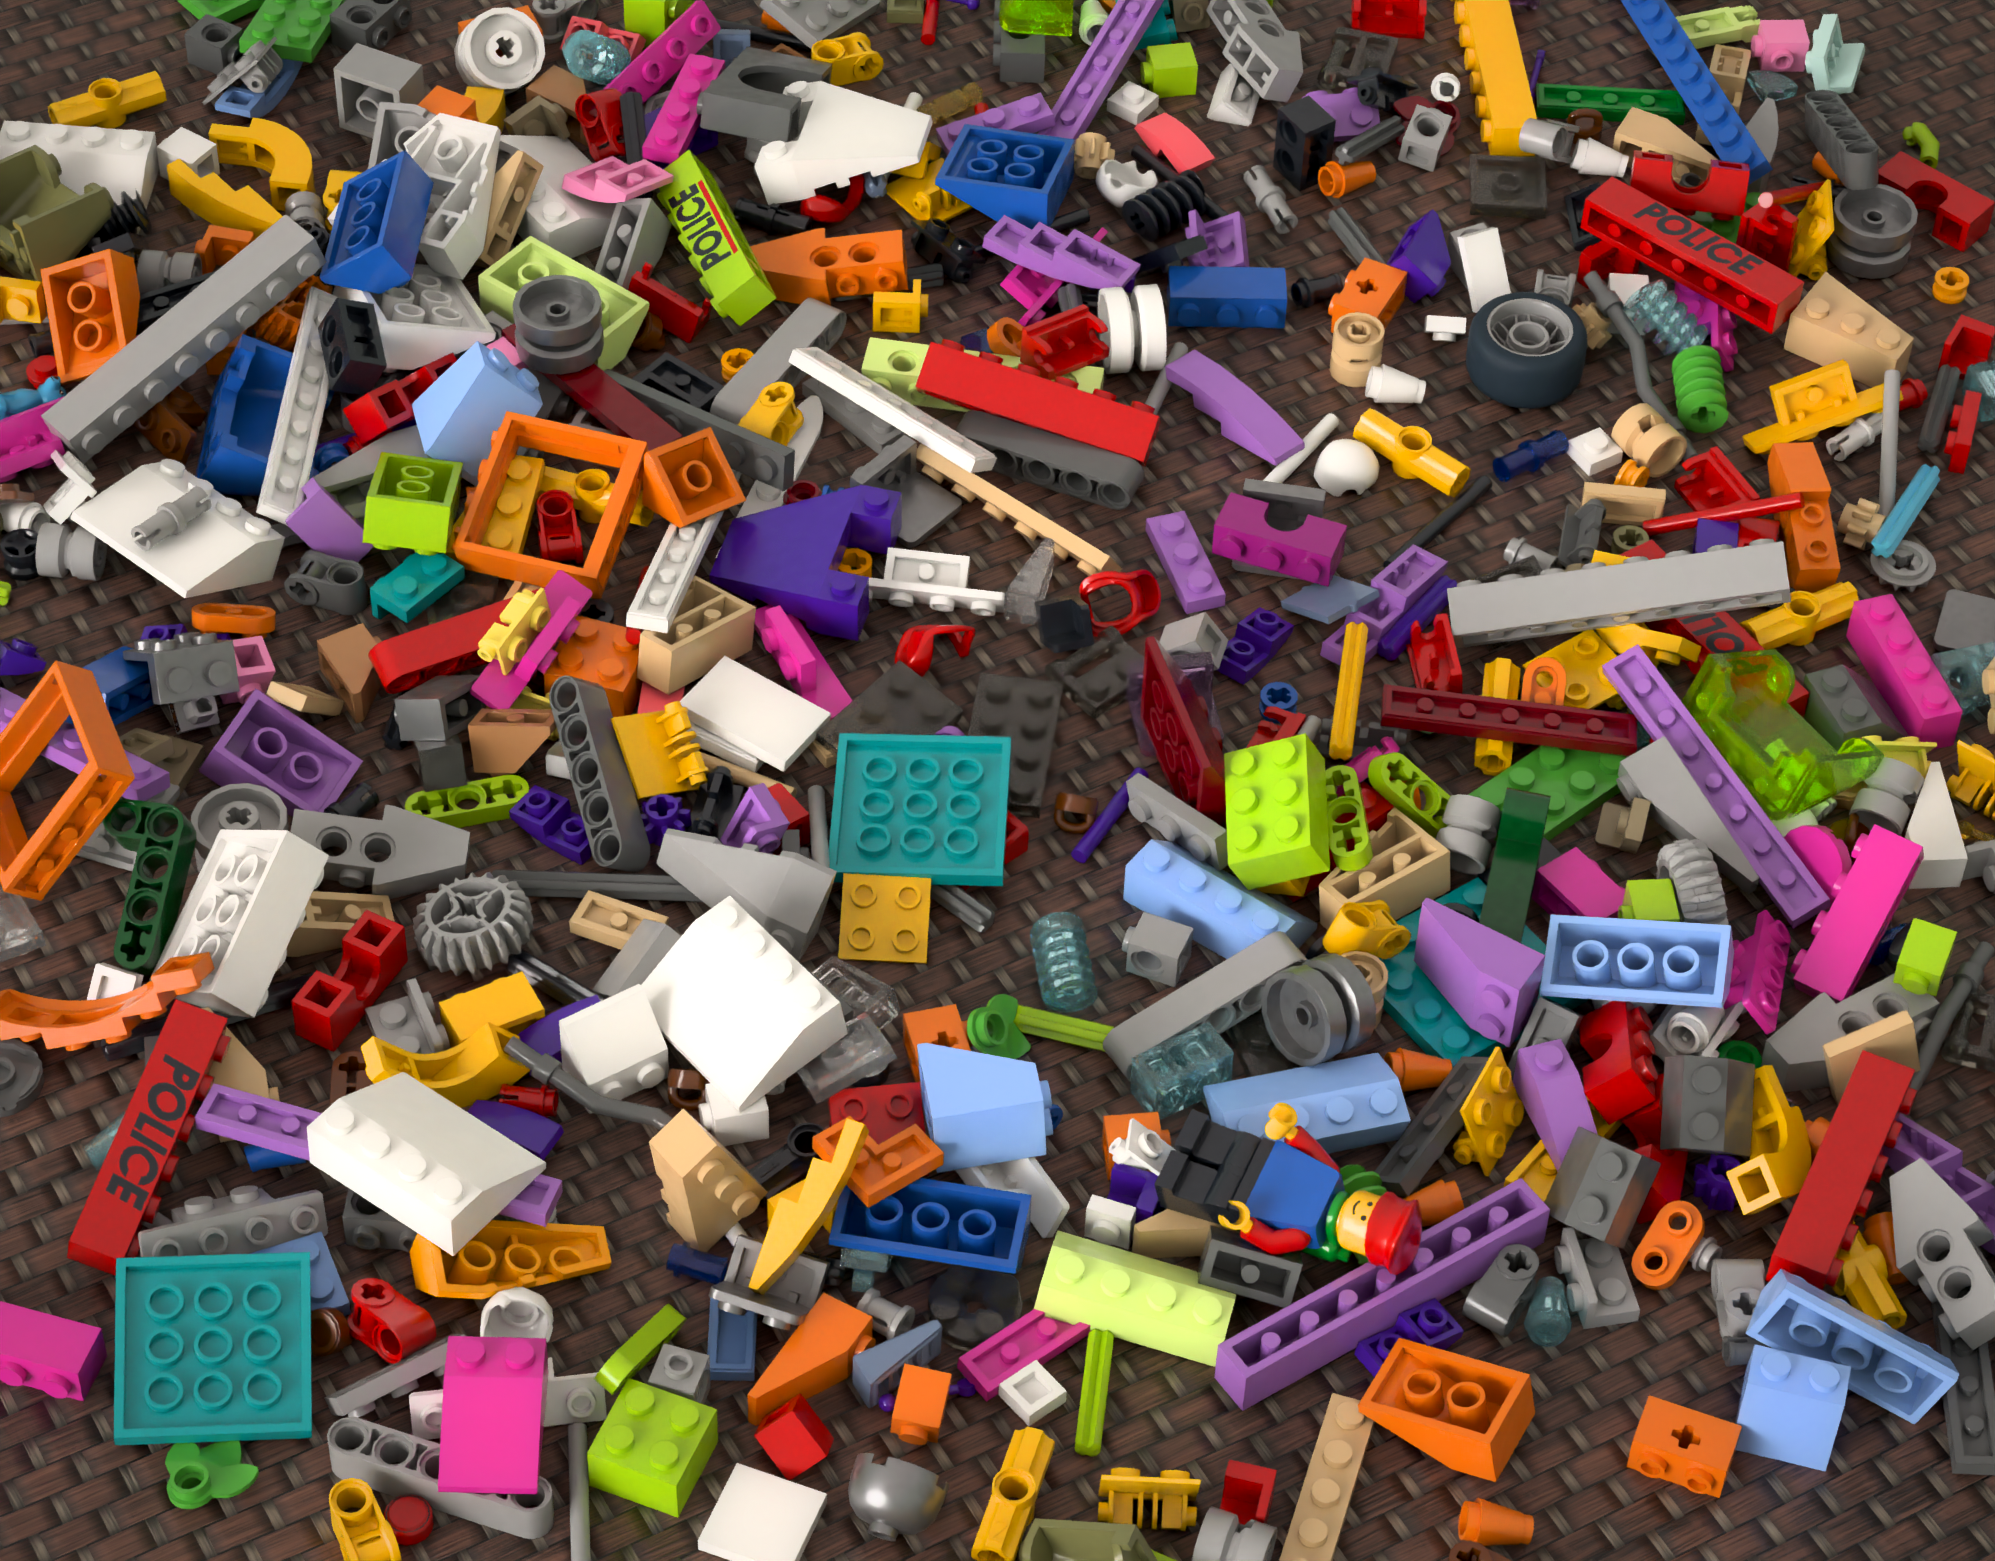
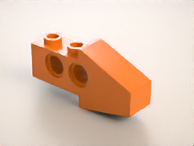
(834, 266)
(1806, 531)

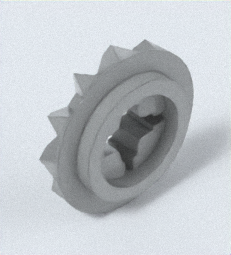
(1907, 552)

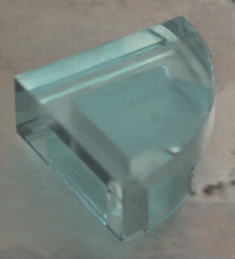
(1771, 85)

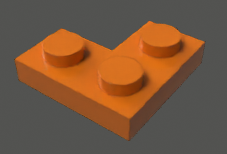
(885, 1166)

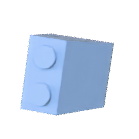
(471, 402)
(982, 1106)
(1791, 1407)

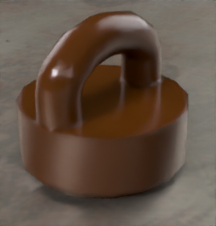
(1589, 121)
(650, 334)
(1077, 804)
(1849, 831)
(686, 1079)
(329, 1331)

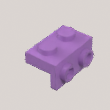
(1350, 114)
(1224, 239)
(757, 821)

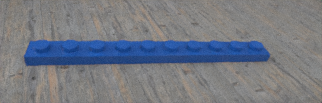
(1697, 85)

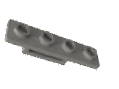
(235, 1224)

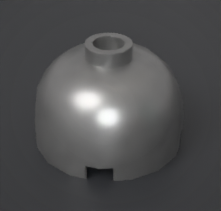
(894, 1496)

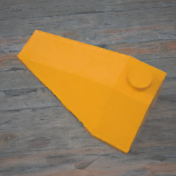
(509, 1257)

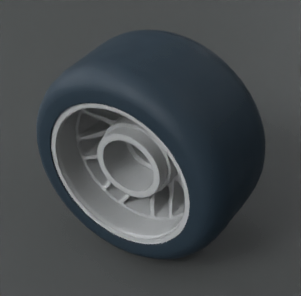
(1526, 350)

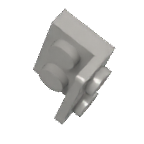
(409, 1022)
(1596, 1281)

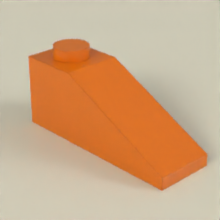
(813, 1357)

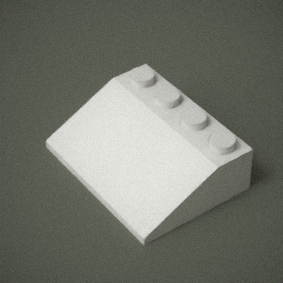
(104, 156)
(554, 214)
(424, 319)
(212, 554)
(245, 915)
(741, 1005)
(421, 1159)

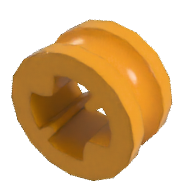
(1950, 294)
(733, 361)
(1632, 475)
(856, 558)

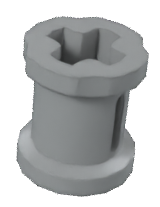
(888, 1317)

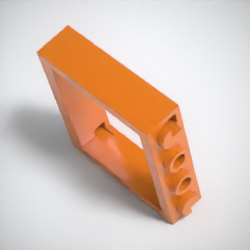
(565, 441)
(35, 864)

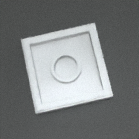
(761, 1518)

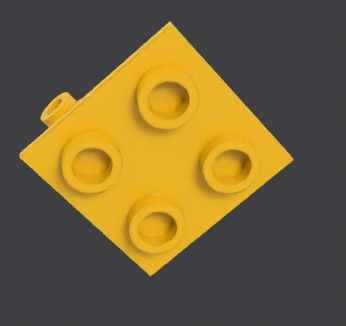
(924, 198)
(1813, 230)
(1583, 662)
(660, 751)
(1976, 774)
(884, 918)
(1489, 1115)
(1172, 1488)

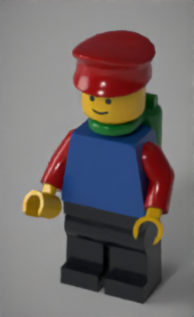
(1284, 1194)

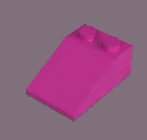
(493, 1415)

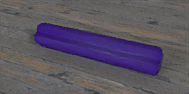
(1423, 610)

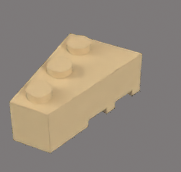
(1840, 325)
(702, 633)
(1402, 872)
(701, 1182)

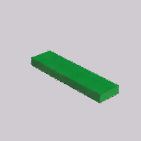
(1612, 102)

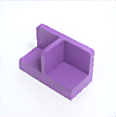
(328, 525)

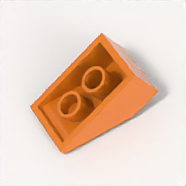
(90, 310)
(1451, 1406)

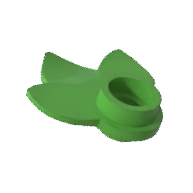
(993, 1028)
(207, 1473)

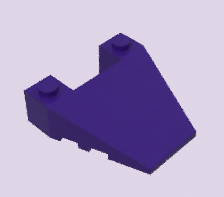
(795, 553)

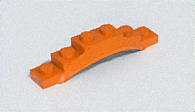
(111, 1018)

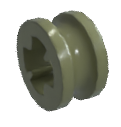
(1627, 535)

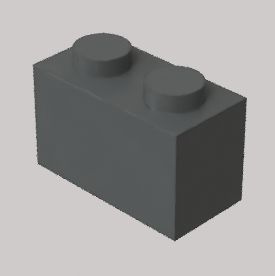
(437, 708)
(1246, 1270)

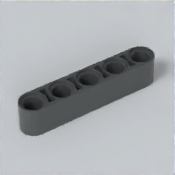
(1841, 140)
(1054, 460)
(599, 774)

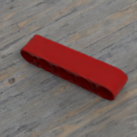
(434, 649)

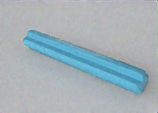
(1905, 511)

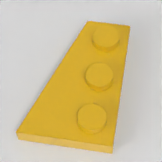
(514, 507)

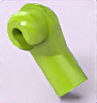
(1927, 142)

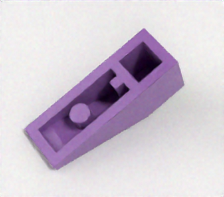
(1552, 1096)

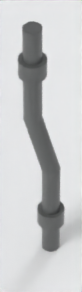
(1612, 307)
(1965, 981)
(548, 1070)

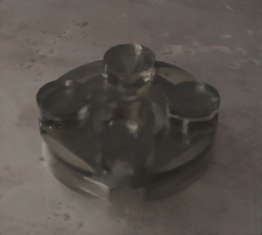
(968, 1284)

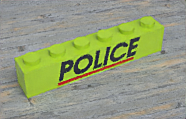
(714, 240)

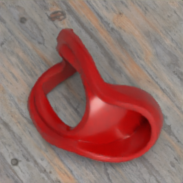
(830, 210)
(1143, 591)
(917, 644)

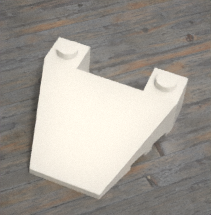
(839, 139)
(462, 164)

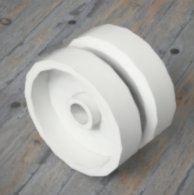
(511, 33)
(1133, 327)

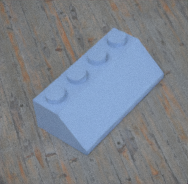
(1221, 910)
(1638, 961)
(1336, 1102)
(1883, 1362)

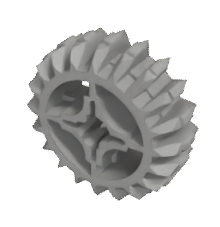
(1694, 881)
(473, 923)

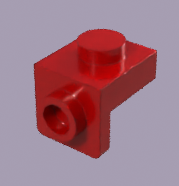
(1605, 260)

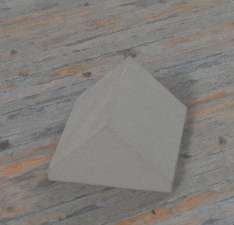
(637, 958)

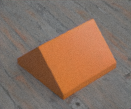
(689, 479)

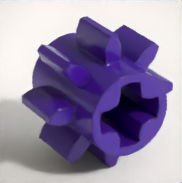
(664, 813)
(1713, 1183)

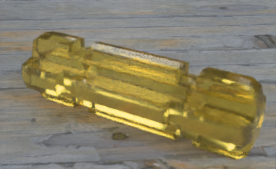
(952, 102)

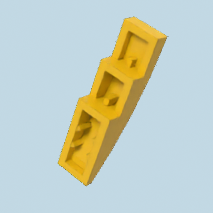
(218, 202)
(798, 1222)

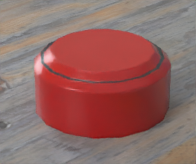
(409, 1519)

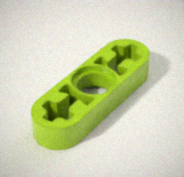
(478, 790)
(1401, 793)
(1356, 828)
(640, 1349)

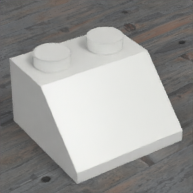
(615, 1045)

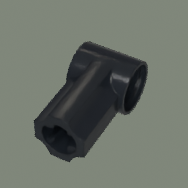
(788, 1163)

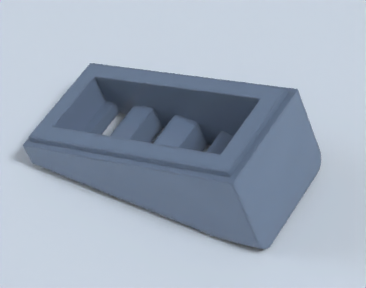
(881, 1367)

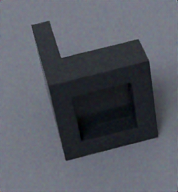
(1064, 623)

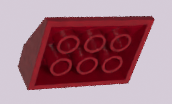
(1182, 735)

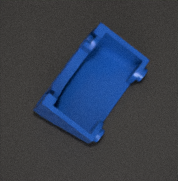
(245, 418)

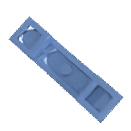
(255, 105)

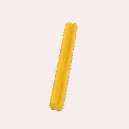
(1348, 691)

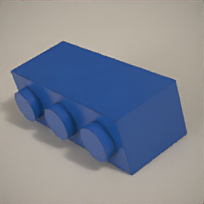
(1226, 297)
(123, 685)

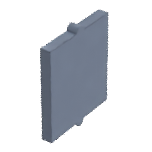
(1330, 602)

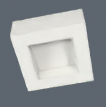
(1132, 103)
(1444, 327)
(1594, 451)
(112, 981)
(1110, 1222)
(1032, 1393)

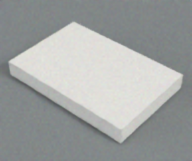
(754, 713)

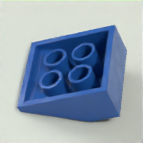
(1009, 173)

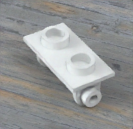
(1141, 1149)

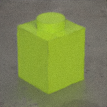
(1170, 70)
(1924, 957)

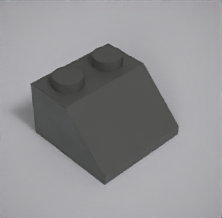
(1848, 707)
(1707, 1105)
(1601, 1187)

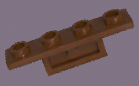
(169, 424)

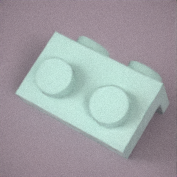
(1832, 62)

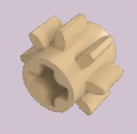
(1090, 153)
(1595, 324)
(1860, 523)

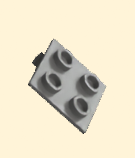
(255, 69)

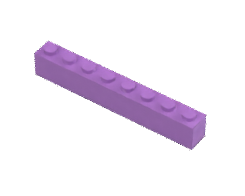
(1371, 1298)

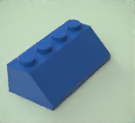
(378, 226)
(939, 1224)

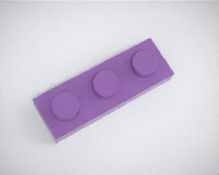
(1024, 115)
(1185, 562)

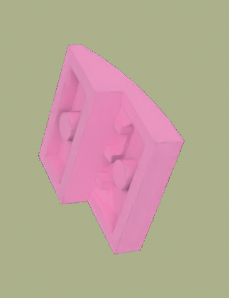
(615, 181)

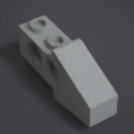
(1259, 46)
(418, 849)
(1799, 1043)
(1935, 1219)

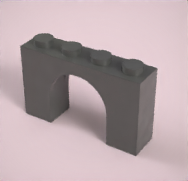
(750, 96)

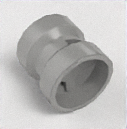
(305, 209)

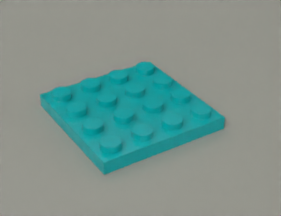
(921, 807)
(1421, 1007)
(213, 1348)

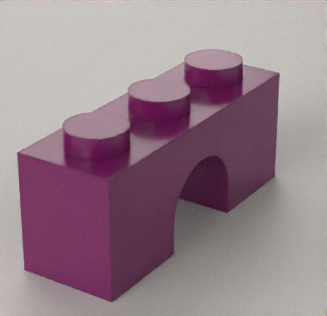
(1303, 553)

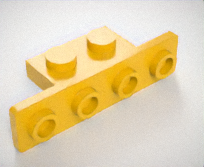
(1813, 404)

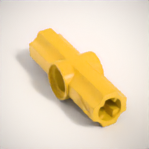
(109, 101)
(1411, 452)
(590, 493)
(1803, 616)
(1502, 681)
(1866, 1283)
(1018, 1478)

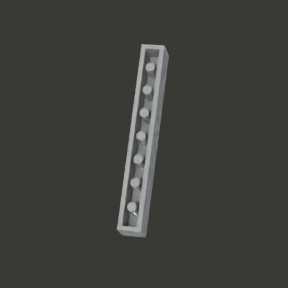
(184, 338)
(1619, 593)

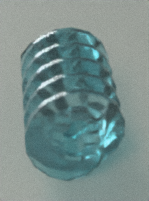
(595, 56)
(1666, 317)
(1063, 962)

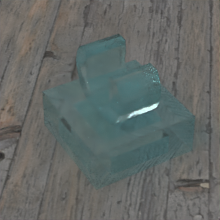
(864, 1265)

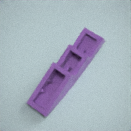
(1062, 257)
(1241, 412)
(1398, 589)
(1946, 1161)

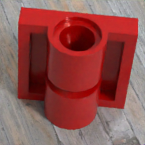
(881, 1108)

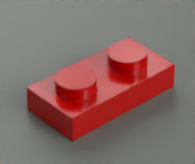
(1959, 442)

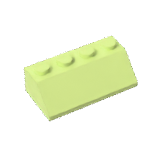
(533, 259)
(1134, 1298)

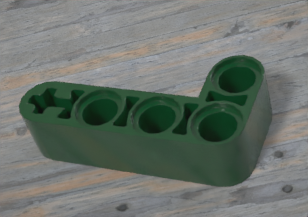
(1515, 862)
(144, 891)

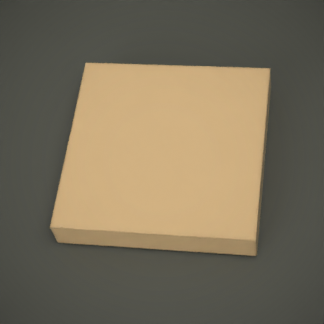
(1887, 1038)

